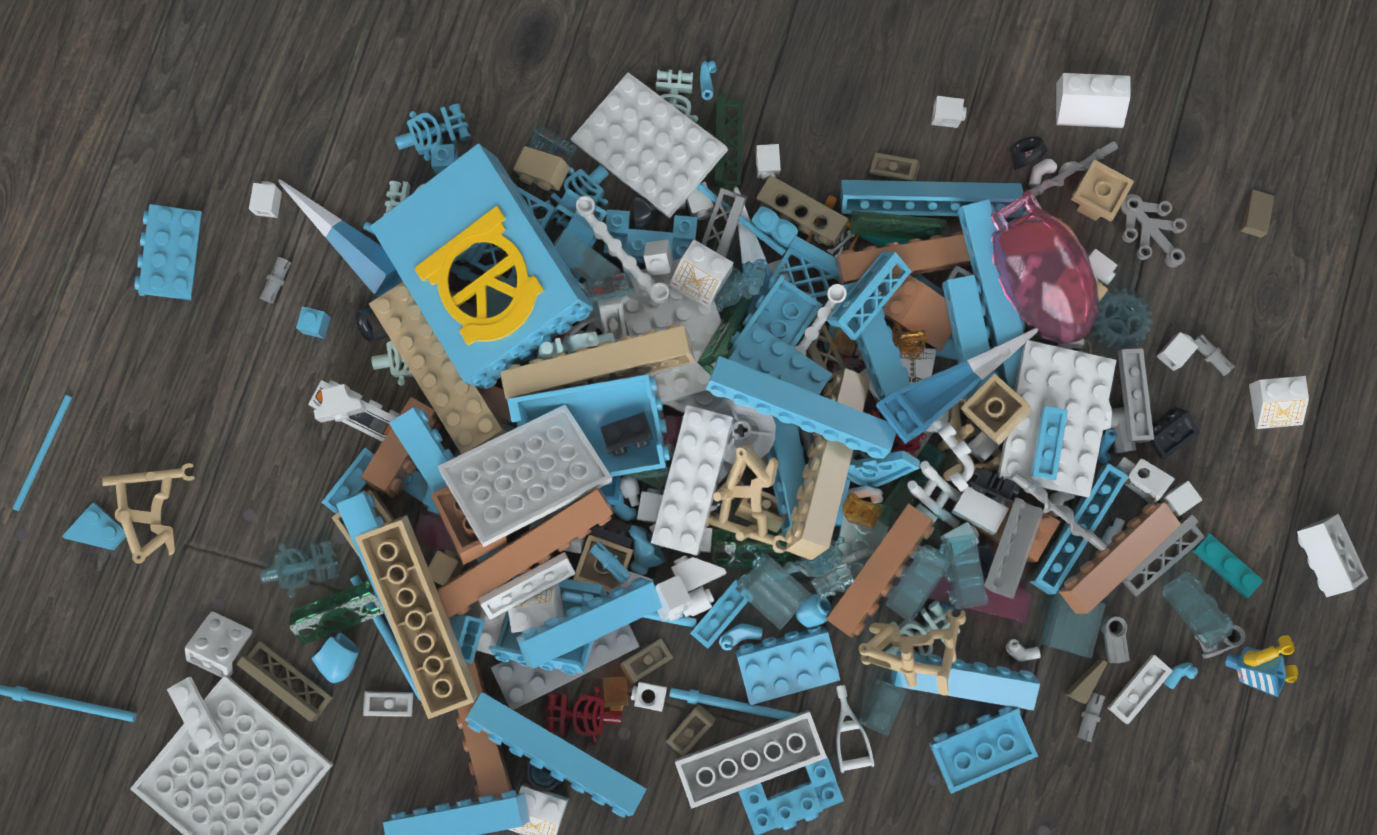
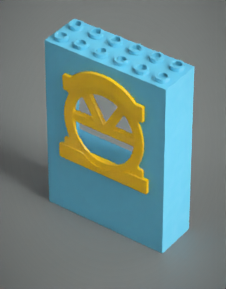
(447, 219)

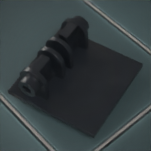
(1003, 494)

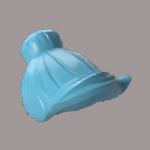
(644, 552)

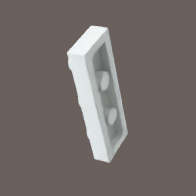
(1139, 689)
(195, 714)

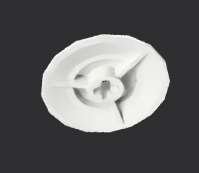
(760, 429)

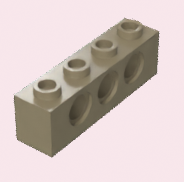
(776, 189)

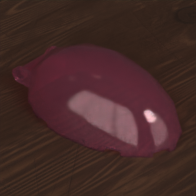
(1045, 271)

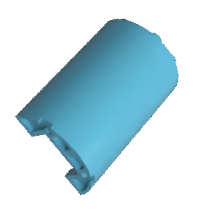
(600, 405)

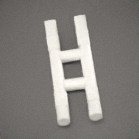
(924, 494)

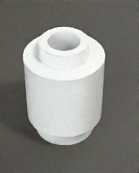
(700, 601)

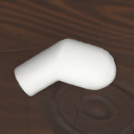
(1040, 169)

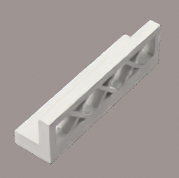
(527, 585)

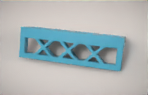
(862, 290)

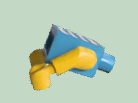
(1265, 667)

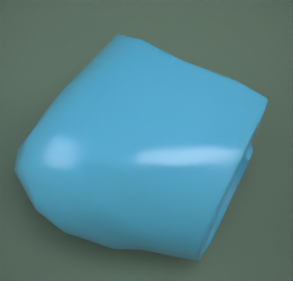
(336, 658)

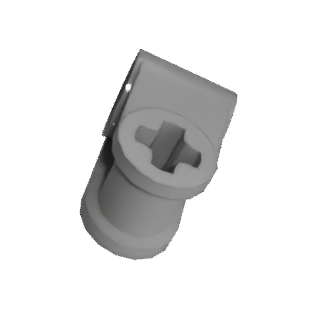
(1224, 644)

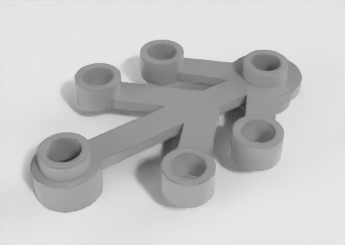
(1151, 227)

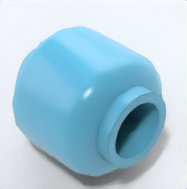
(814, 611)

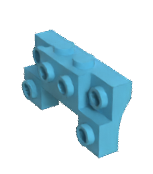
(578, 224)
(634, 240)
(793, 804)

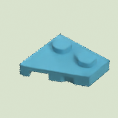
(96, 529)

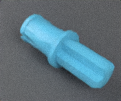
(610, 562)

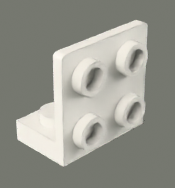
(217, 644)

